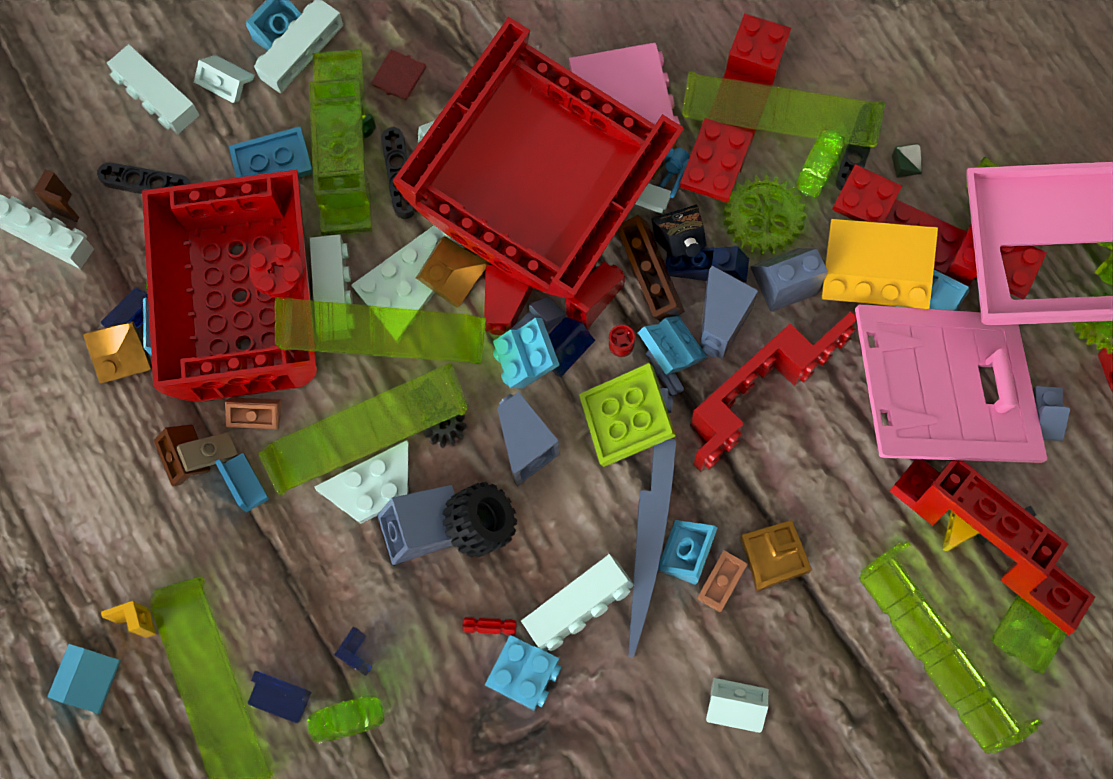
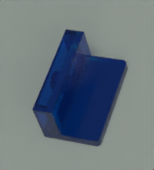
(127, 310)
(569, 342)
(348, 649)
(278, 697)

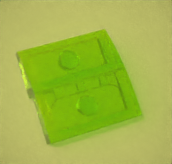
(1028, 635)

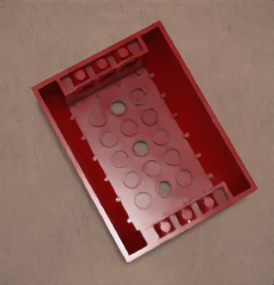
(197, 277)

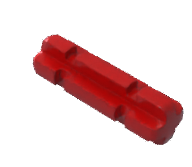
(489, 626)

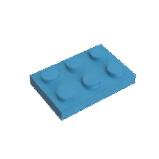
(272, 154)

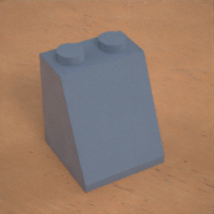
(790, 277)
(724, 311)
(526, 438)
(415, 524)

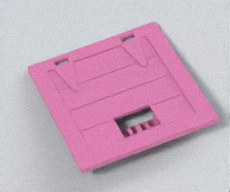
(933, 389)

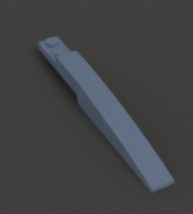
(650, 531)

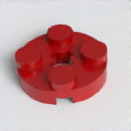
(269, 257)

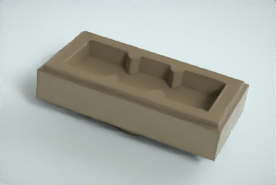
(206, 451)

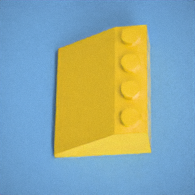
(880, 263)

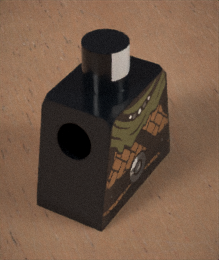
(680, 231)

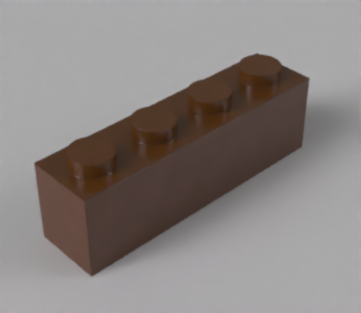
(650, 268)

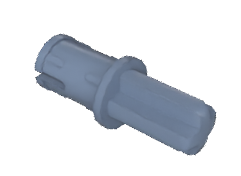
(670, 381)

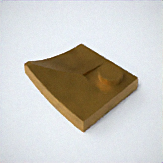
(451, 271)
(117, 351)
(775, 555)

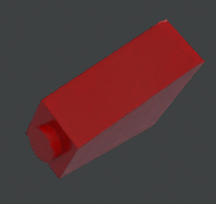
(595, 294)
(503, 300)

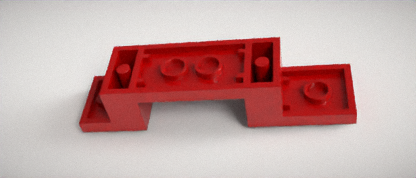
(723, 147)
(873, 199)
(790, 356)
(1007, 527)

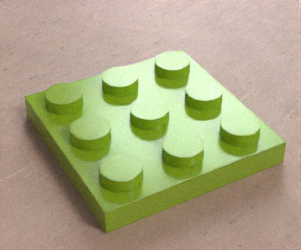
(627, 415)

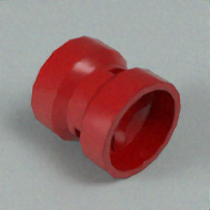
(619, 336)

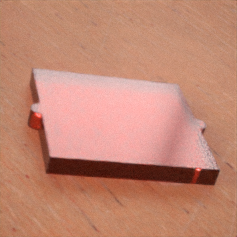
(398, 75)

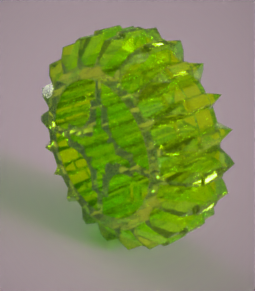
(820, 163)
(345, 719)

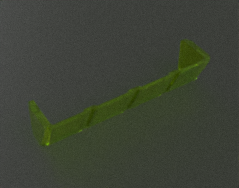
(781, 109)
(378, 330)
(363, 428)
(942, 655)
(207, 682)

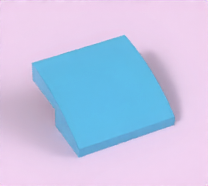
(672, 345)

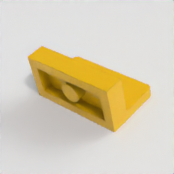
(136, 615)

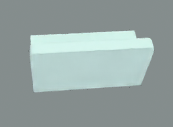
(222, 77)
(654, 199)
(737, 705)

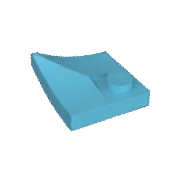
(946, 293)

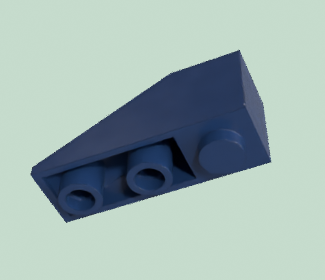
(727, 259)

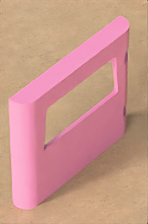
(1037, 208)

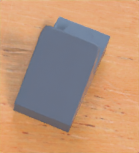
(542, 309)
(1051, 412)

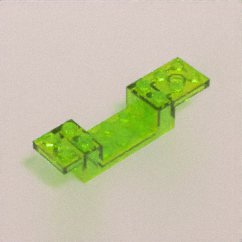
(338, 142)

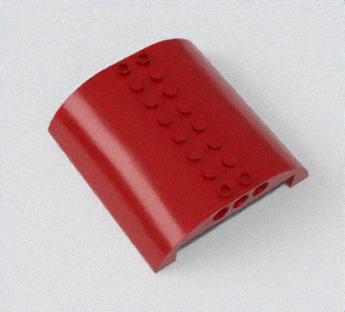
(533, 165)

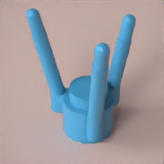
(675, 163)

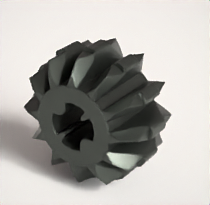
(448, 434)

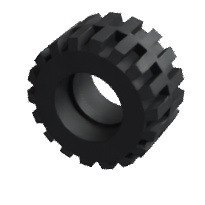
(464, 525)

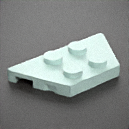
(369, 485)

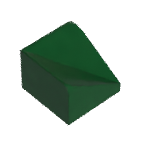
(907, 160)

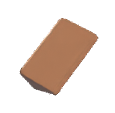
(253, 413)

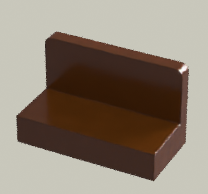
(55, 195)
(167, 447)

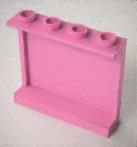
(630, 77)

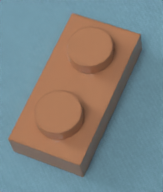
(722, 581)

